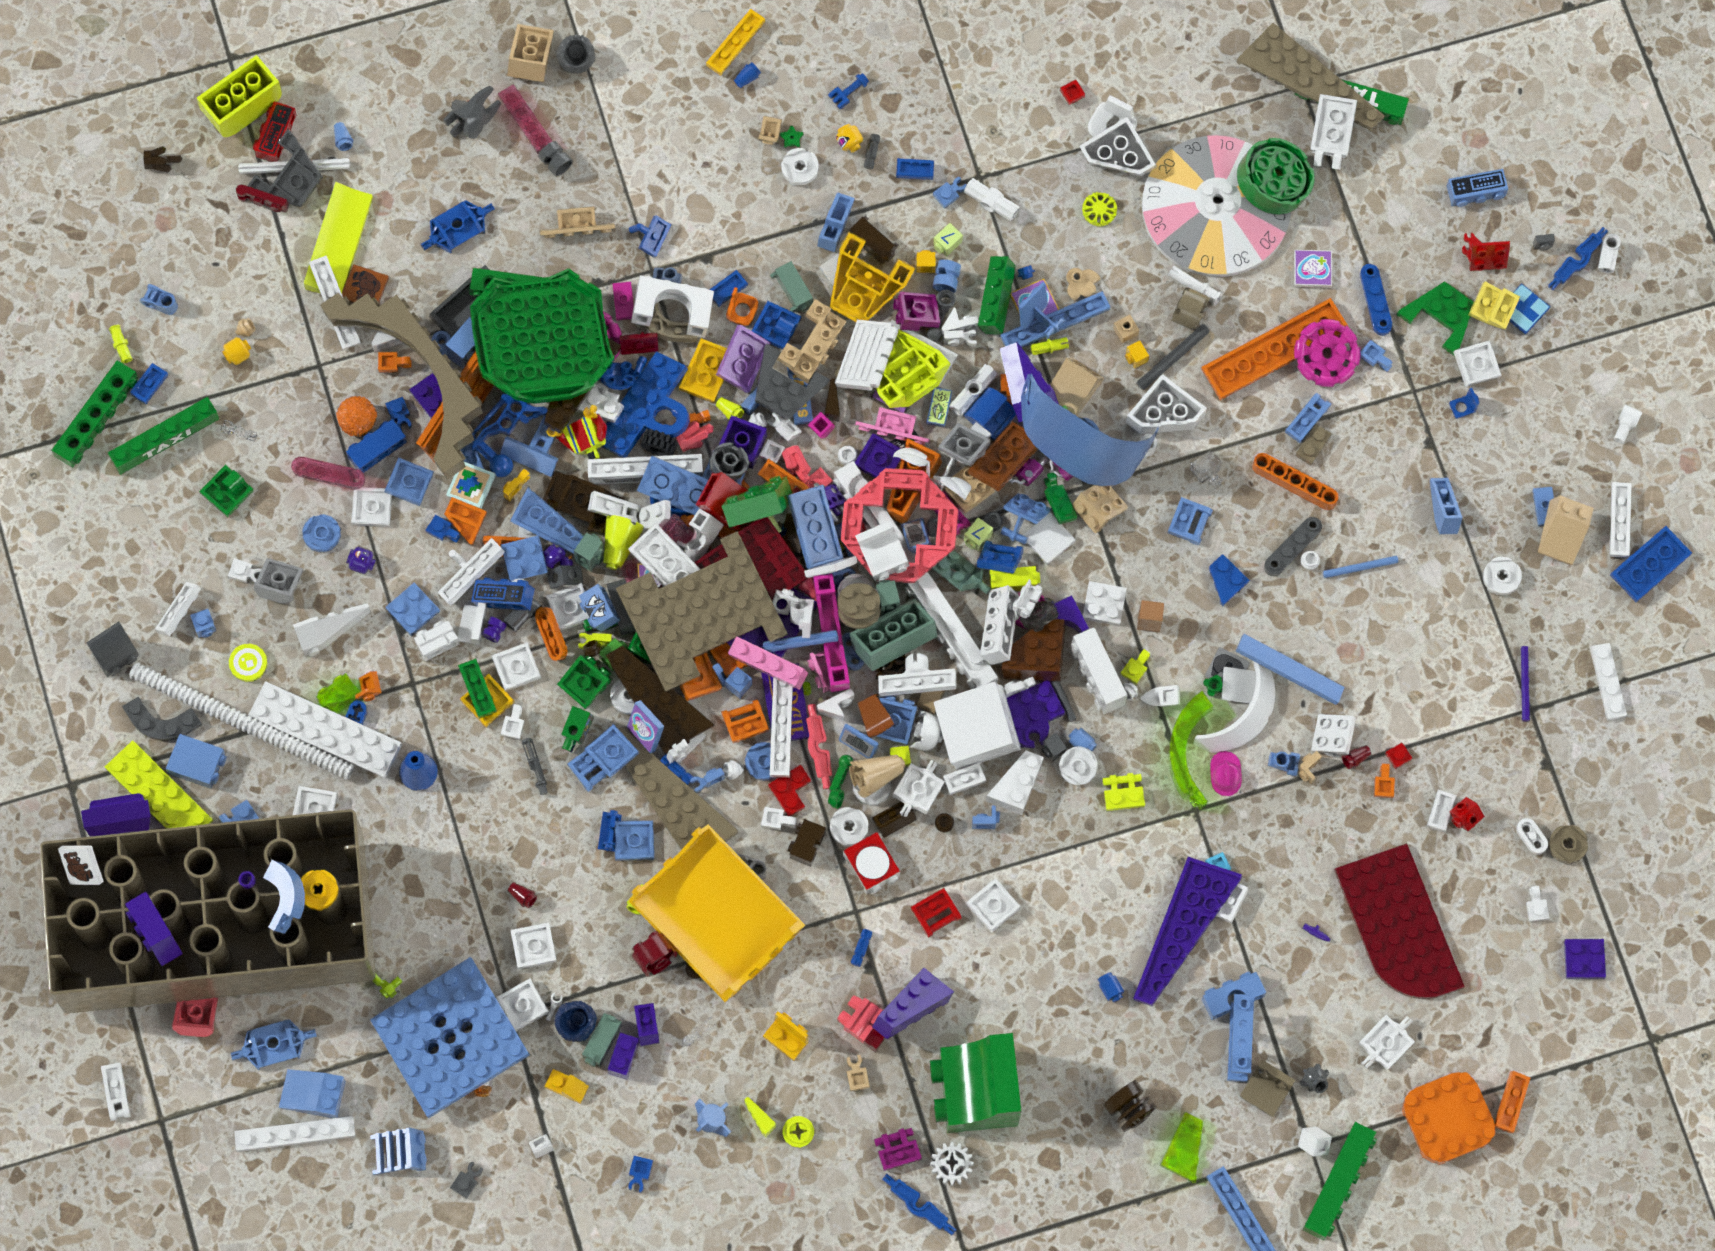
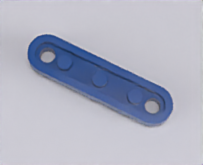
(1376, 299)

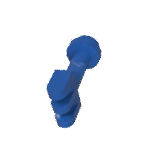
(842, 95)

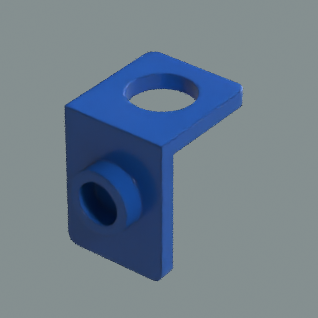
(1470, 400)

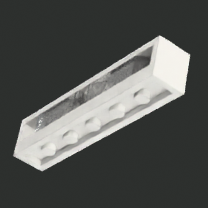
(633, 468)

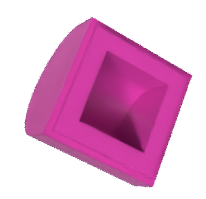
(821, 425)

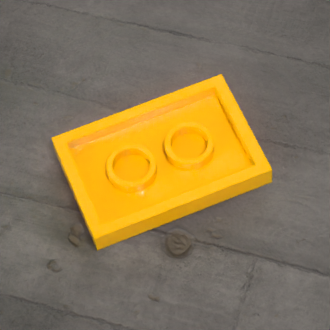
(701, 374)

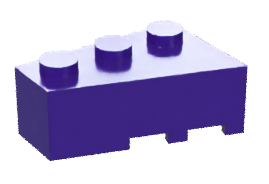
(153, 928)

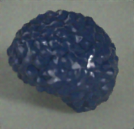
(575, 1021)

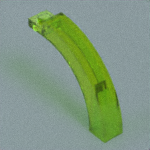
(1191, 714)

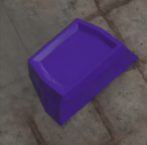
(117, 815)

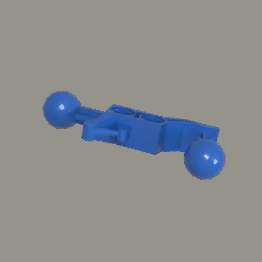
(501, 463)

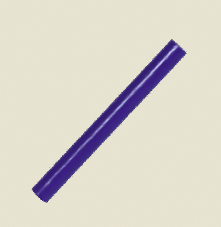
(1525, 683)

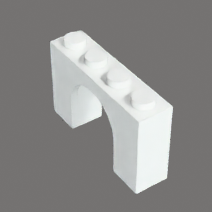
(695, 299)

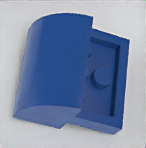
(991, 412)

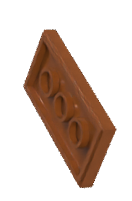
(1003, 457)

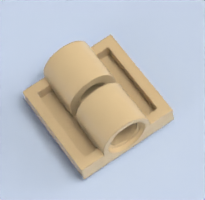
(978, 492)

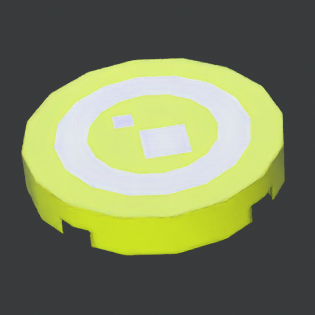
(248, 662)

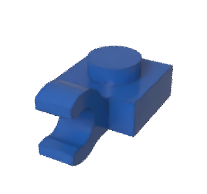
(441, 528)

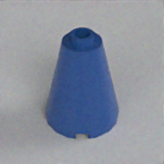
(418, 771)

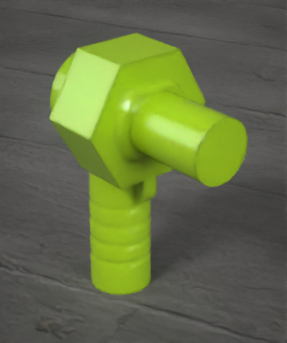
(387, 989)

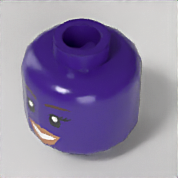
(360, 560)

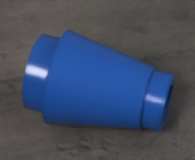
(747, 75)

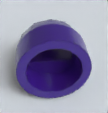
(244, 878)

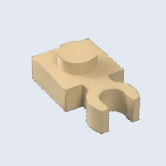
(857, 1076)

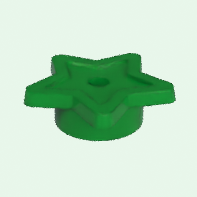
(791, 142)

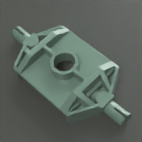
(966, 574)

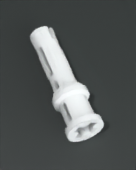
(1193, 283)

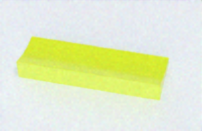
(340, 233)

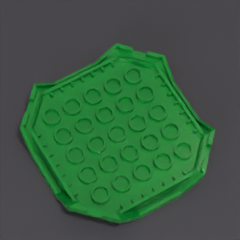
(541, 337)

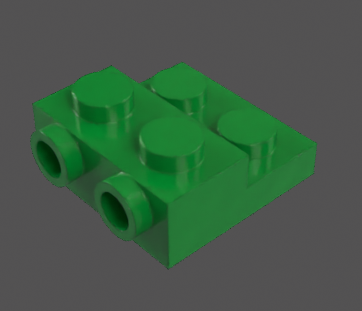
(585, 680)

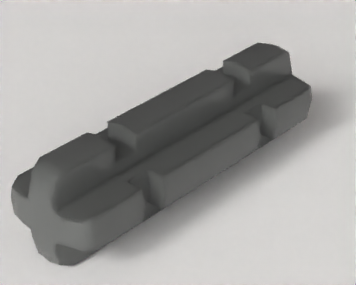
(871, 151)

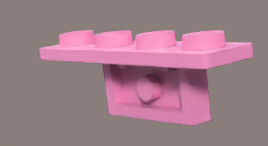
(894, 423)

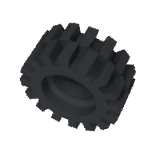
(659, 443)

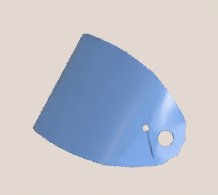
(1075, 444)

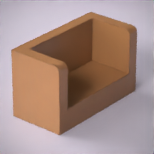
(1150, 616)

